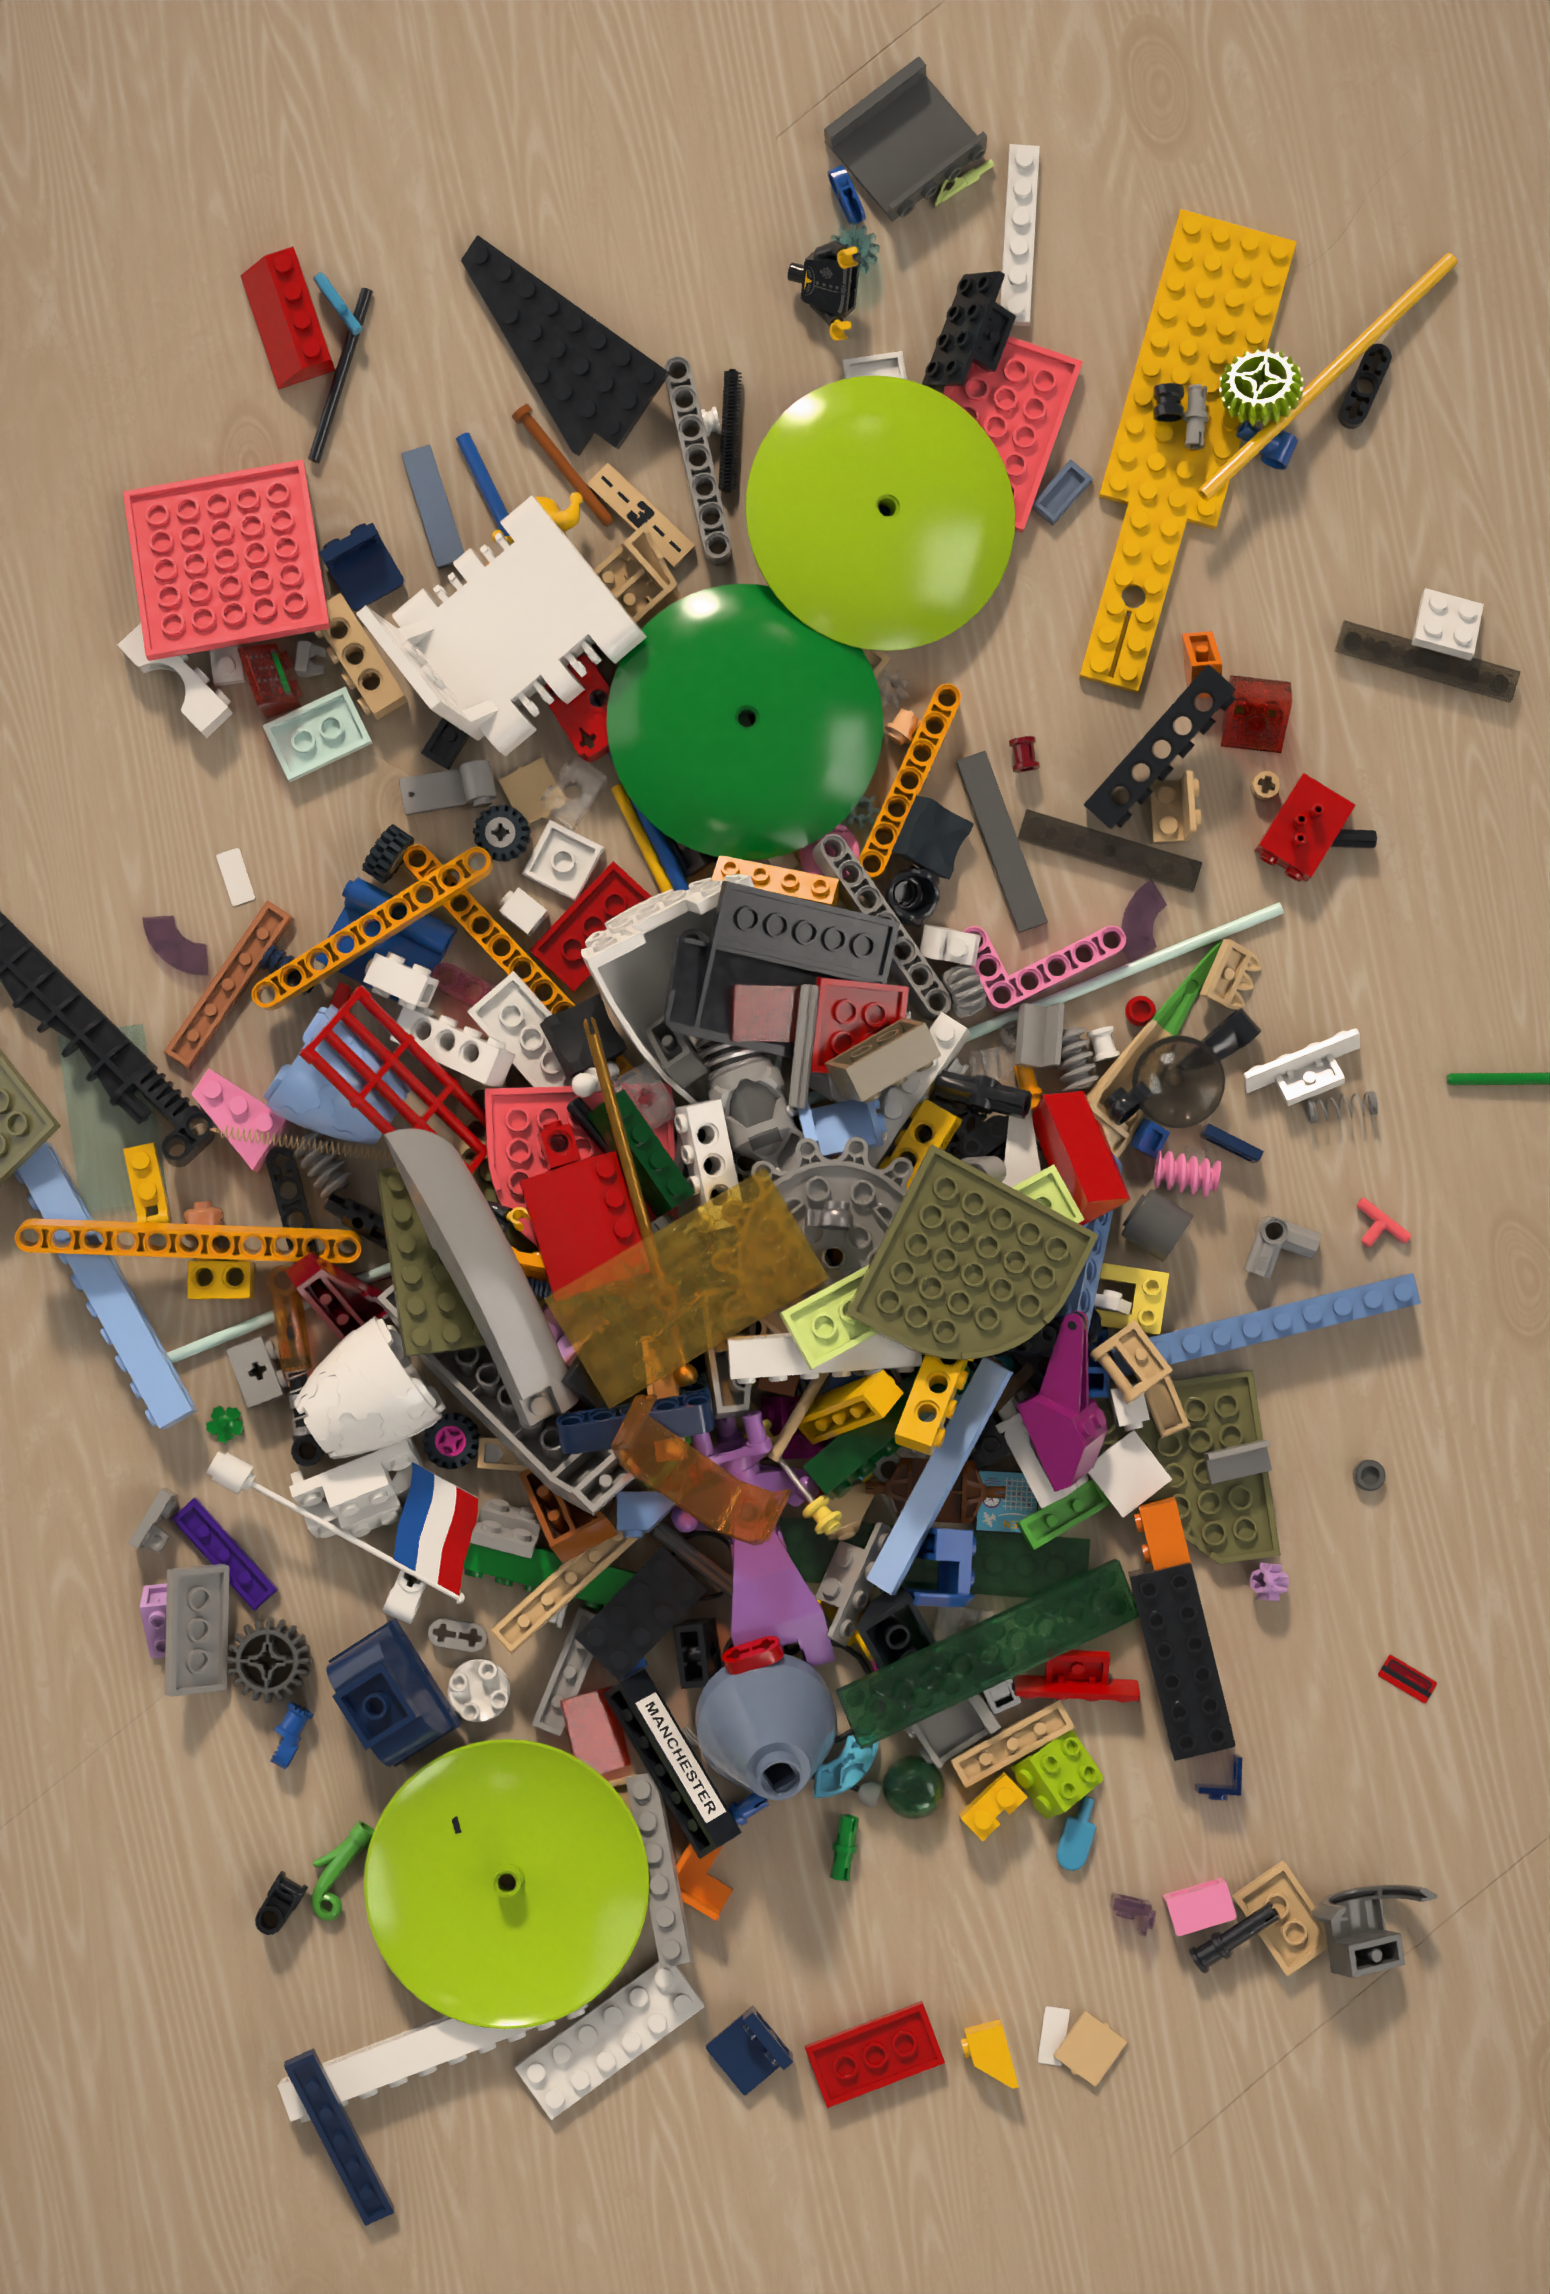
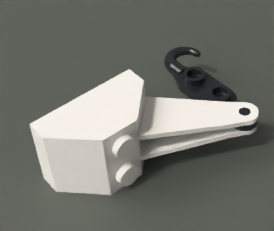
(1021, 1146)

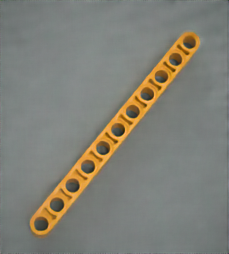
(493, 936)
(175, 1248)

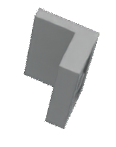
(1039, 1036)
(1238, 1461)

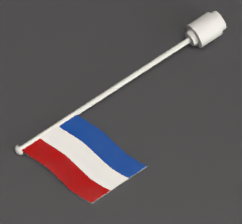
(430, 1533)

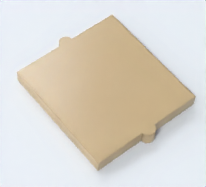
(526, 787)
(1090, 2048)

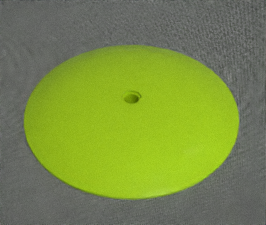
(834, 553)
(495, 1950)

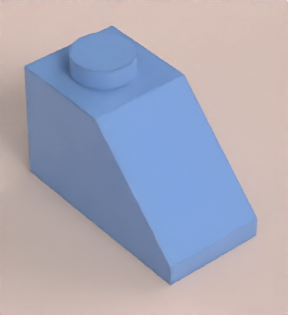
(640, 1512)

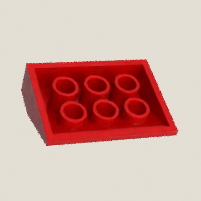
(580, 1216)

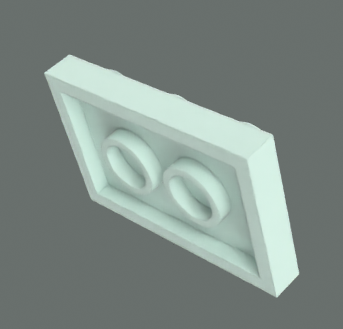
(317, 734)

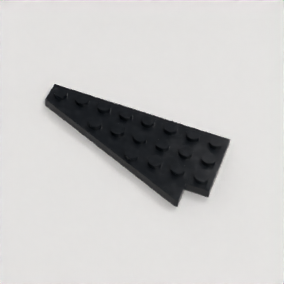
(576, 363)

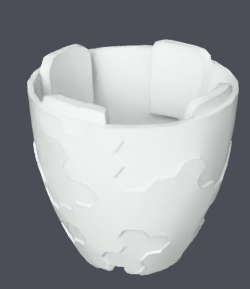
(367, 1394)

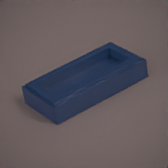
(1231, 1143)

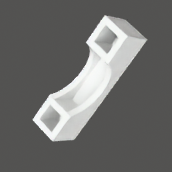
(201, 705)

